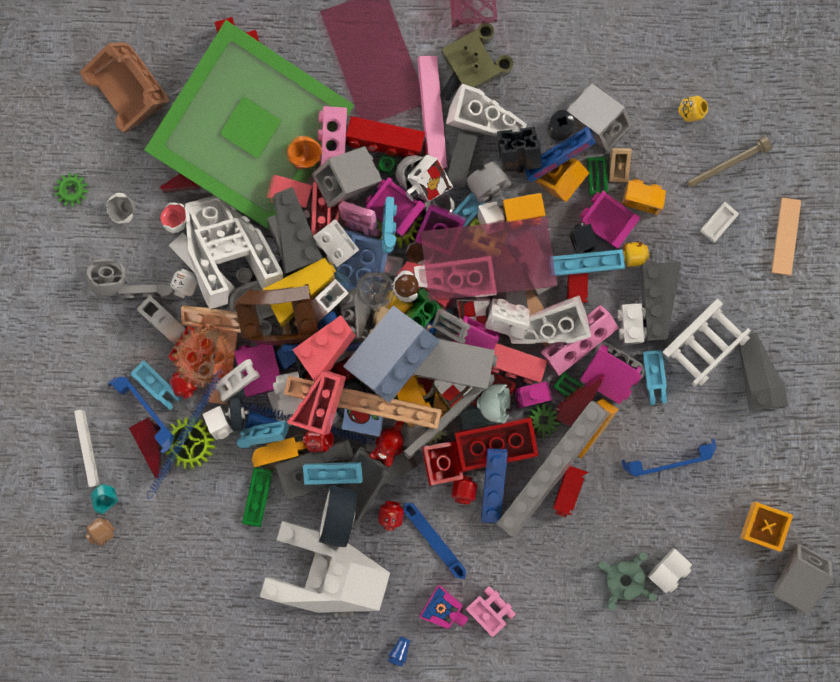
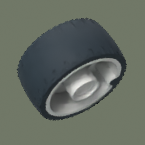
(338, 516)

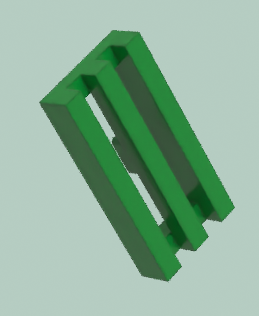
(604, 169)
(560, 381)

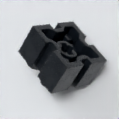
(519, 149)

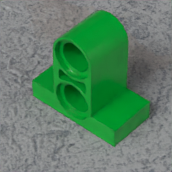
(417, 310)

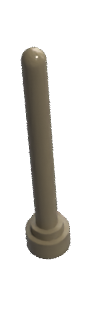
(762, 145)

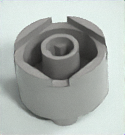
(488, 182)

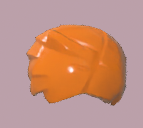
(304, 152)

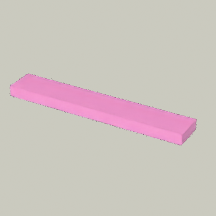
(432, 108)

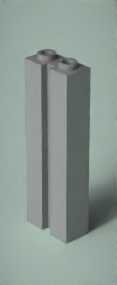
(459, 365)

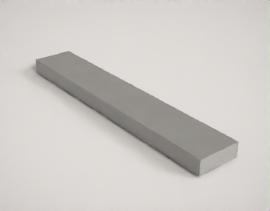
(444, 421)

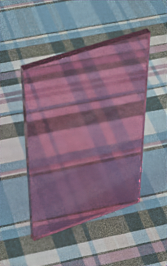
(373, 58)
(488, 259)

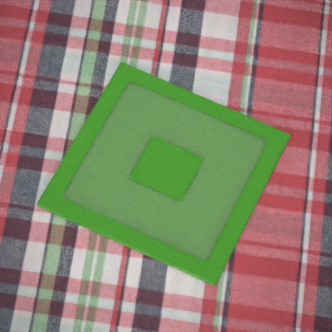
(238, 120)

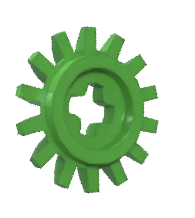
(70, 181)
(551, 421)

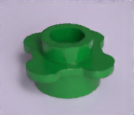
(387, 160)

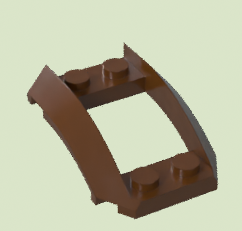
(302, 308)

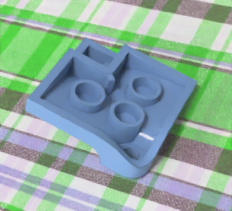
(367, 259)

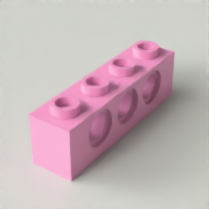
(338, 116)
(563, 355)

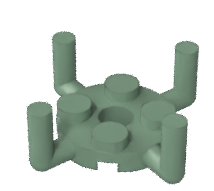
(636, 585)

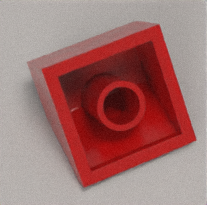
(442, 463)

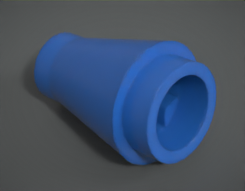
(399, 652)

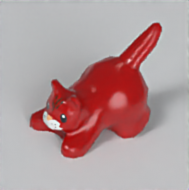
(389, 444)

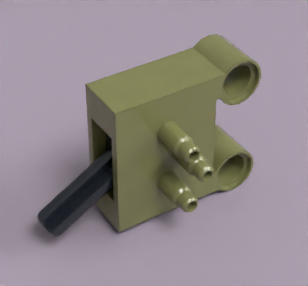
(471, 62)

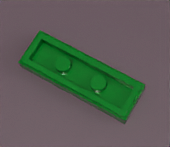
(257, 497)

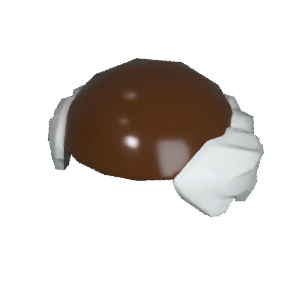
(406, 286)

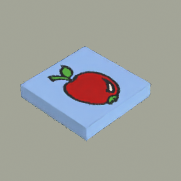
(362, 422)

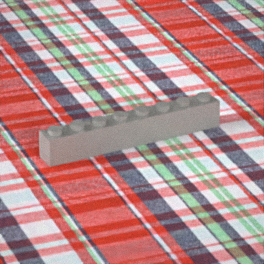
(553, 468)

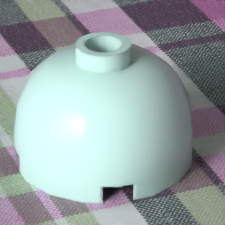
(494, 403)

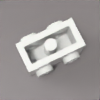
(335, 243)
(632, 324)

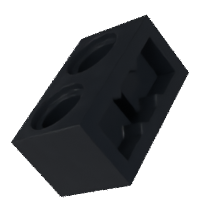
(583, 238)

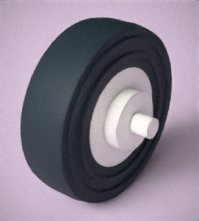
(236, 413)

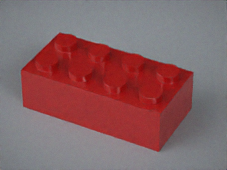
(513, 435)

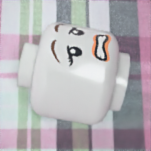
(184, 283)

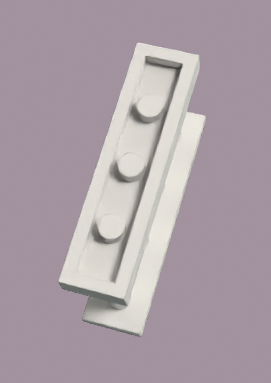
(713, 311)

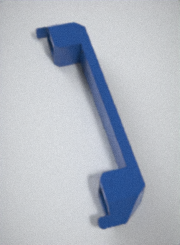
(164, 436)
(705, 453)
(434, 540)

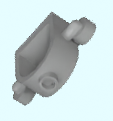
(264, 312)

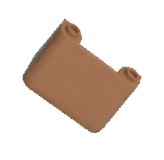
(125, 84)

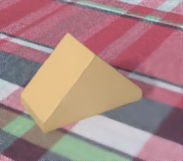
(619, 164)

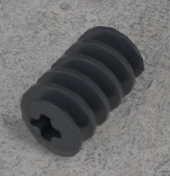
(560, 117)

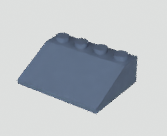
(391, 354)

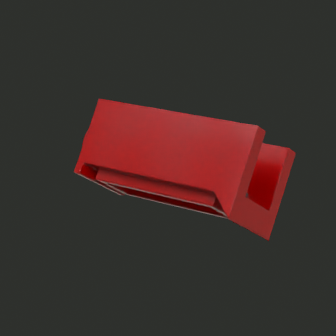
(578, 286)
(568, 491)

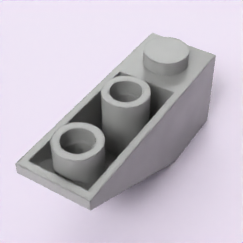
(354, 313)
(161, 319)

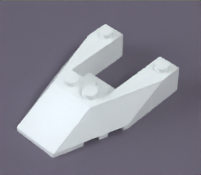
(220, 235)
(338, 578)

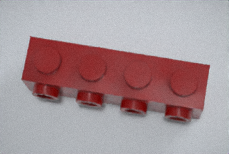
(384, 137)

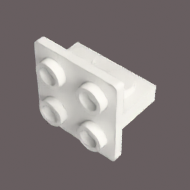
(508, 318)

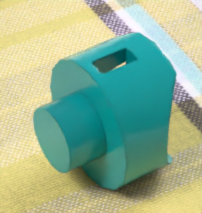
(103, 498)

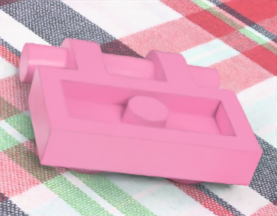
(359, 219)
(486, 616)

